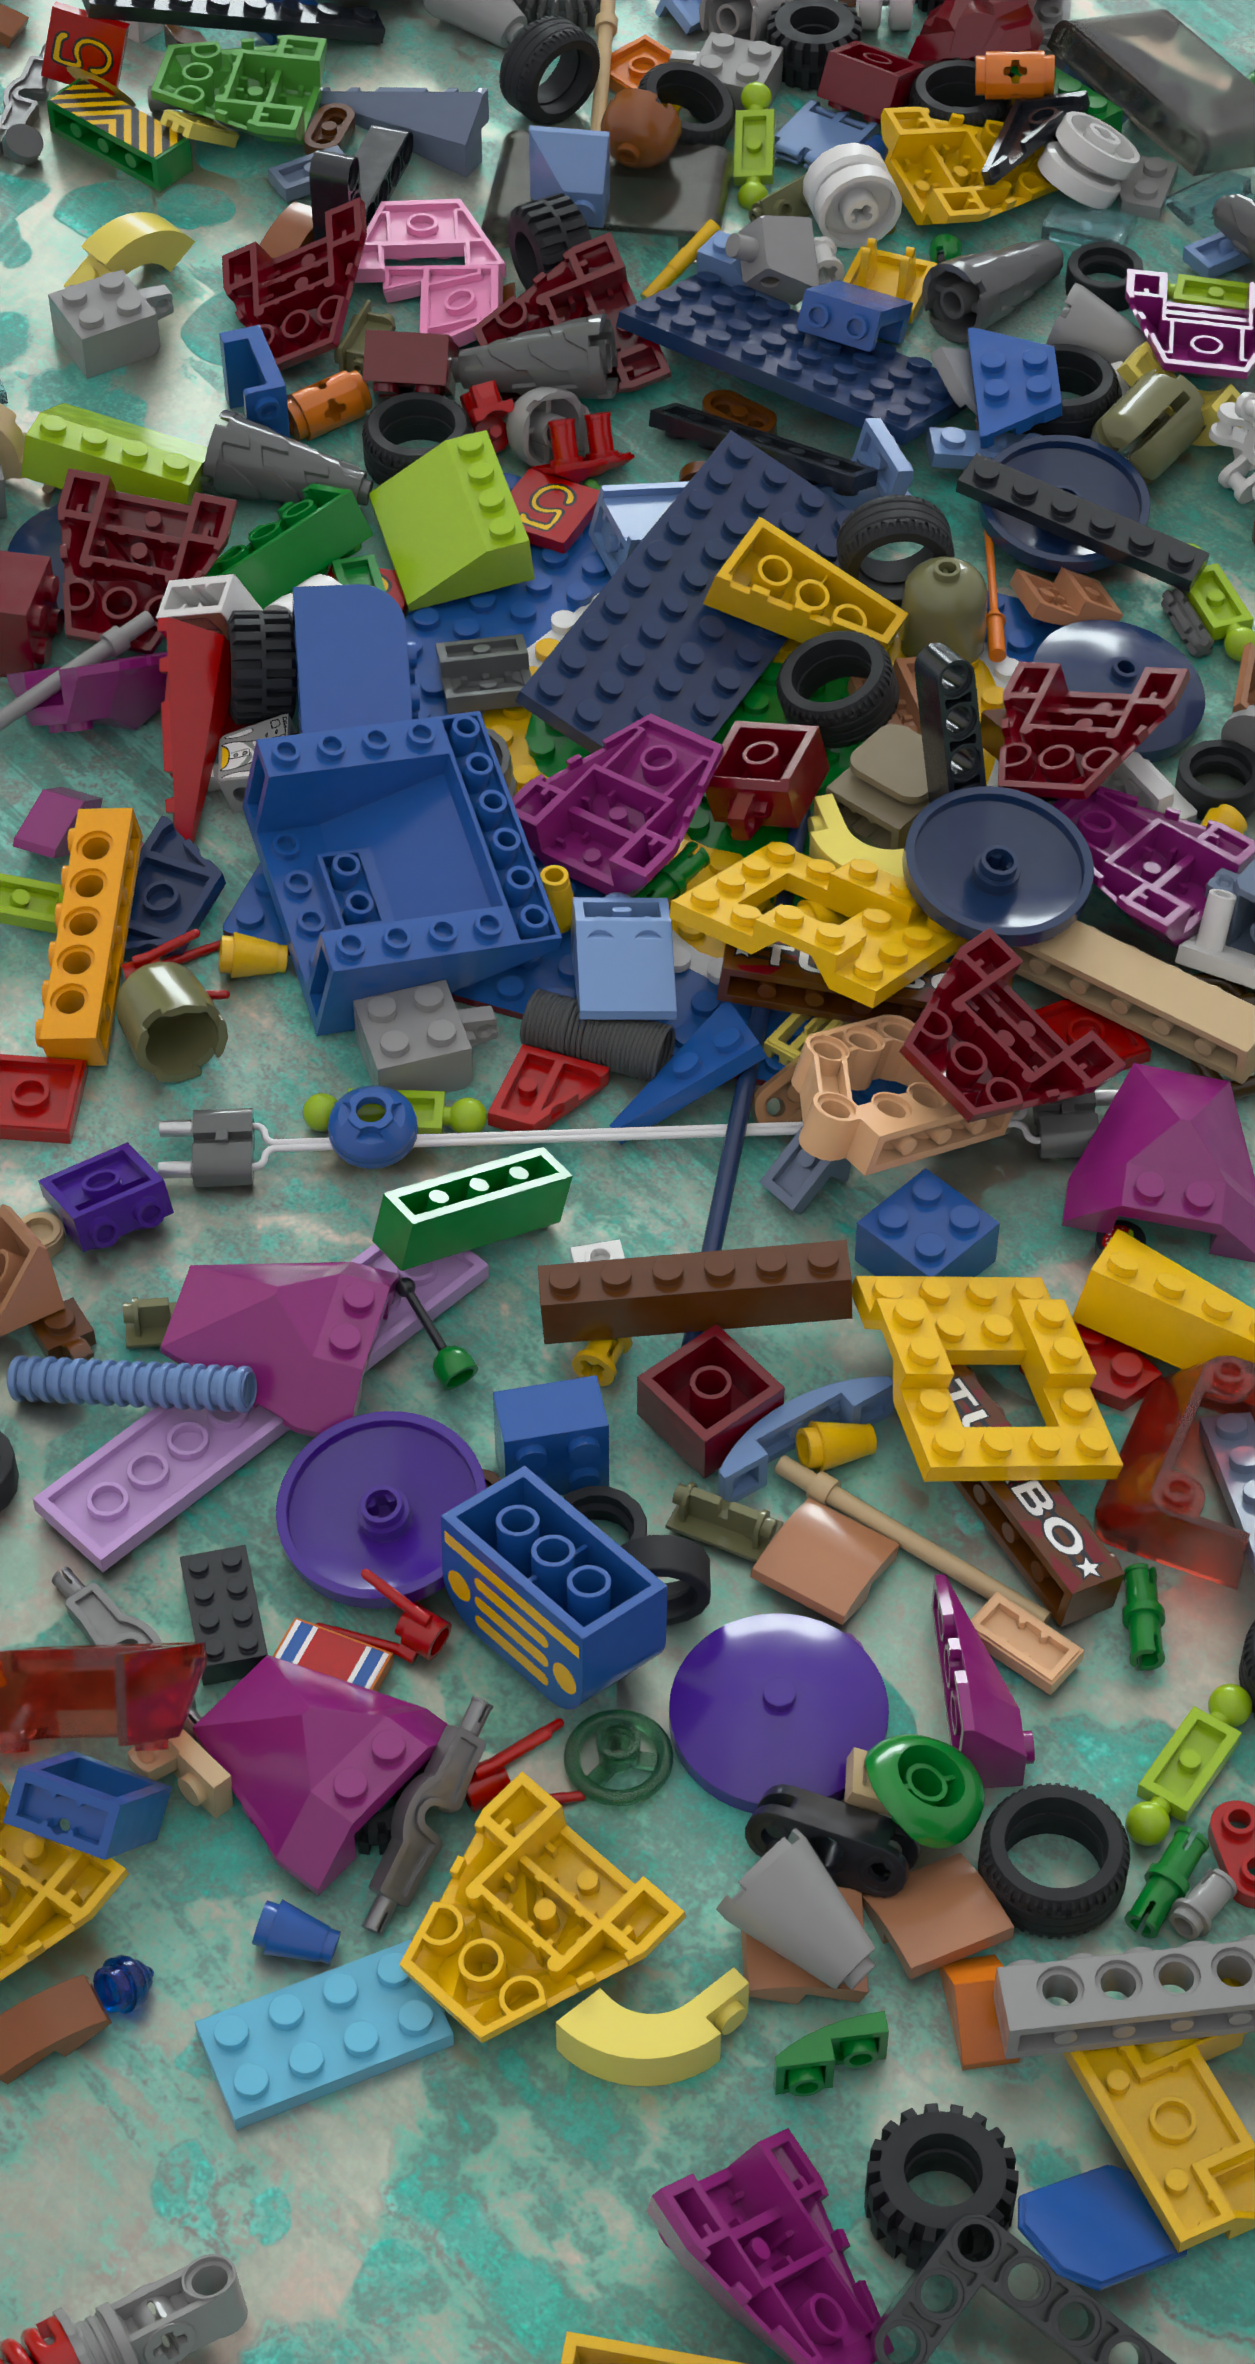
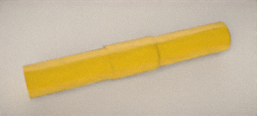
(681, 260)

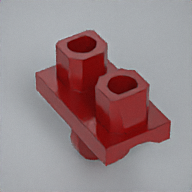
(488, 412)

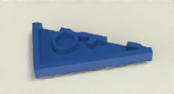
(706, 1061)

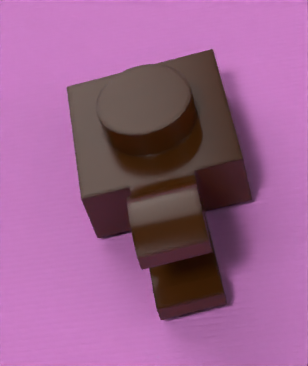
(65, 1333)

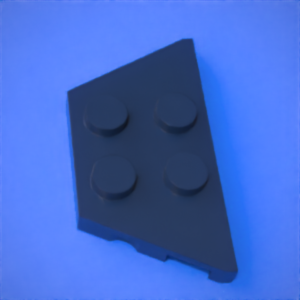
(171, 891)

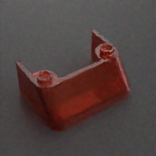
(1158, 1509)
(98, 1693)

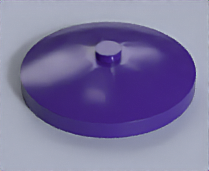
(374, 1501)
(775, 1707)

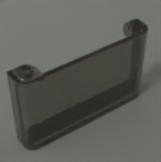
(1165, 85)
(663, 200)

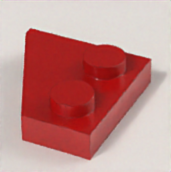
(543, 1089)
(1120, 1369)

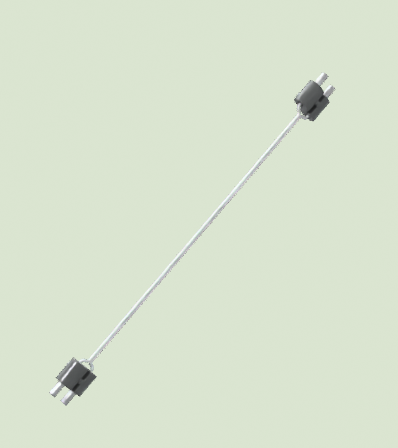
(226, 1137)

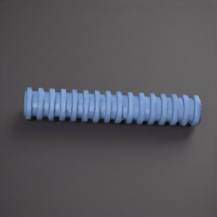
(132, 1383)

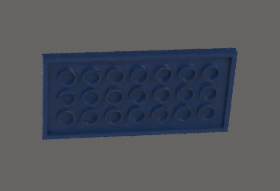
(763, 346)

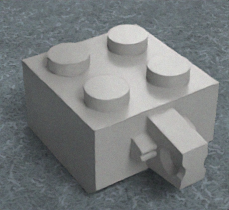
(737, 63)
(109, 321)
(420, 1038)

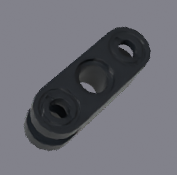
(861, 1837)

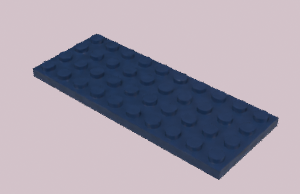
(648, 634)

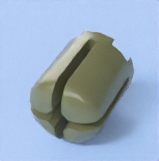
(1143, 412)

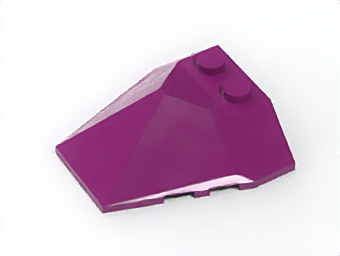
(1191, 337)
(106, 693)
(622, 807)
(1155, 860)
(1170, 1158)
(294, 1324)
(314, 1760)
(771, 2254)

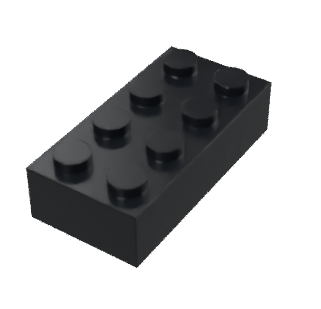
(224, 1612)

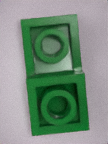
(810, 2061)

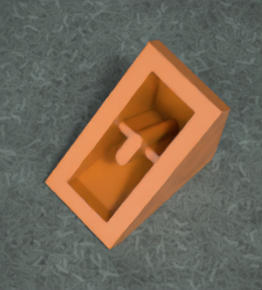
(972, 2011)

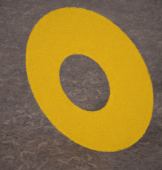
(82, 74)

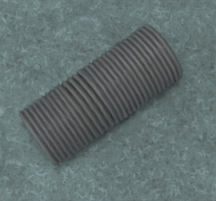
(625, 1046)

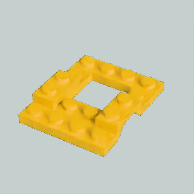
(864, 958)
(988, 1322)
(1176, 2132)

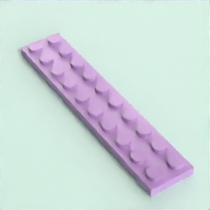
(180, 1455)

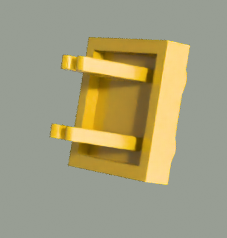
(890, 273)

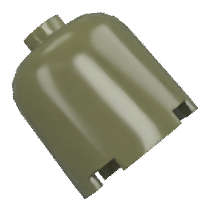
(945, 607)
(170, 1021)

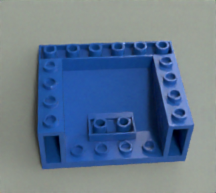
(394, 860)

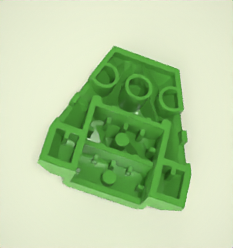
(249, 88)

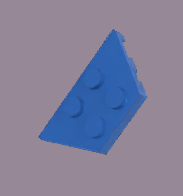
(1012, 383)

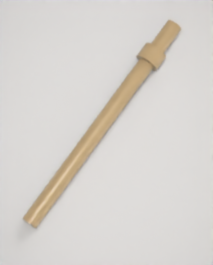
(605, 28)
(827, 1491)

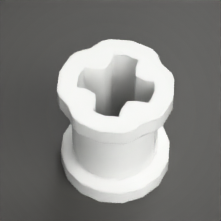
(828, 266)

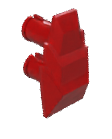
(601, 453)

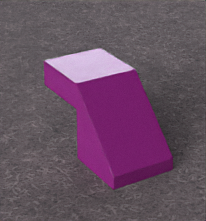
(50, 819)

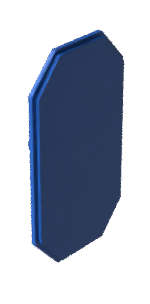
(1096, 2228)

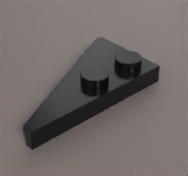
(1027, 129)

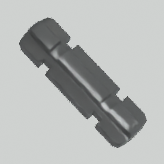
(1187, 622)

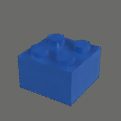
(926, 1232)
(554, 1432)

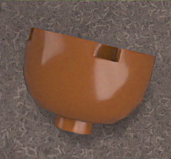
(640, 128)

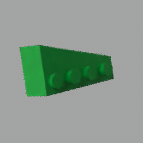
(298, 544)

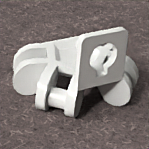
(1242, 442)

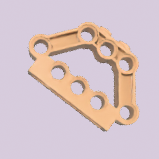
(891, 1126)

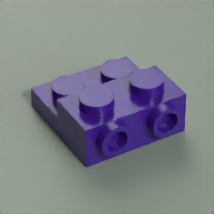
(107, 1197)

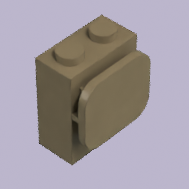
(883, 787)

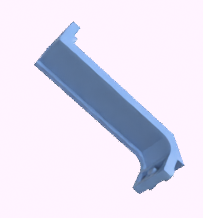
(630, 510)

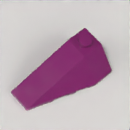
(978, 1704)

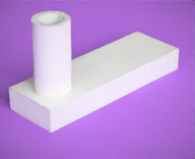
(1208, 949)

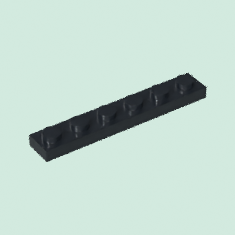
(808, 462)
(1082, 522)

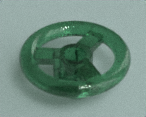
(619, 1731)

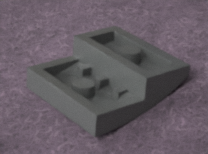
(482, 672)

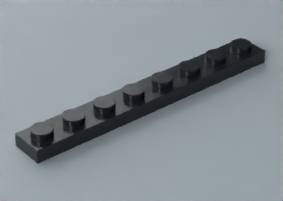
(249, 15)

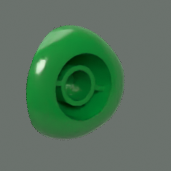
(926, 1788)

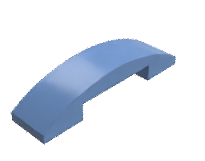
(774, 1435)

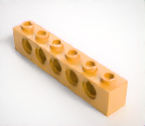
(90, 936)

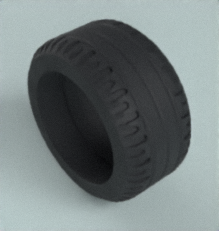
(529, 58)
(952, 85)
(697, 92)
(1085, 375)
(408, 419)
(885, 522)
(830, 658)
(1065, 1813)

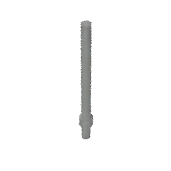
(111, 643)

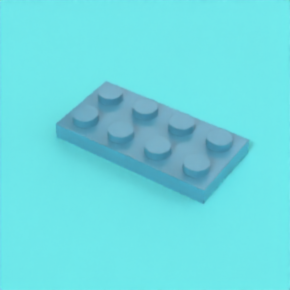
(321, 2036)

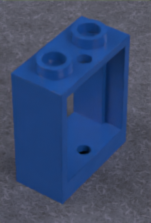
(104, 1804)

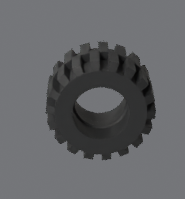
(807, 34)
(543, 233)
(261, 665)
(944, 2144)

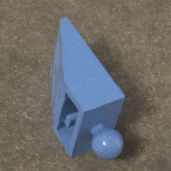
(623, 958)

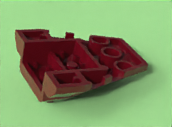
(976, 26)
(582, 285)
(303, 293)
(126, 550)
(1074, 740)
(991, 1048)

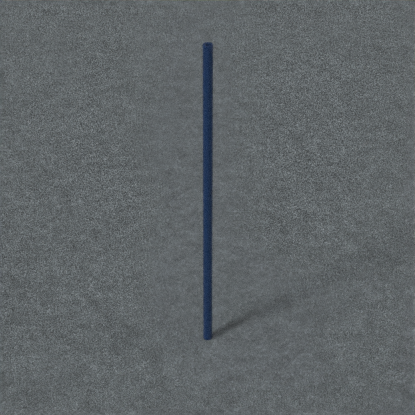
(741, 1105)

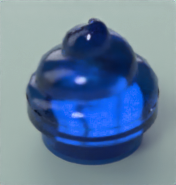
(123, 1984)

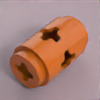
(993, 72)
(327, 405)

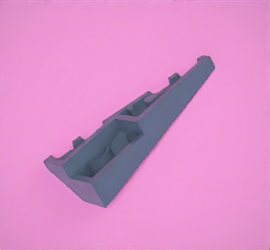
(442, 123)

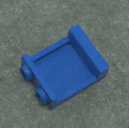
(853, 315)
(254, 378)

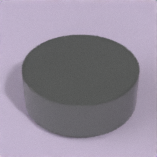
(22, 144)

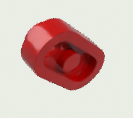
(1235, 1847)

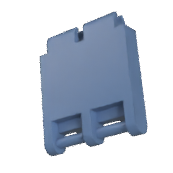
(818, 130)

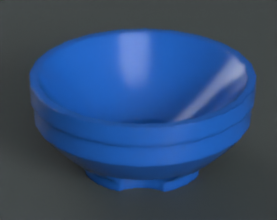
(372, 1143)

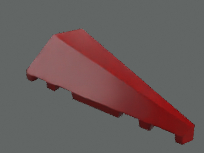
(192, 715)

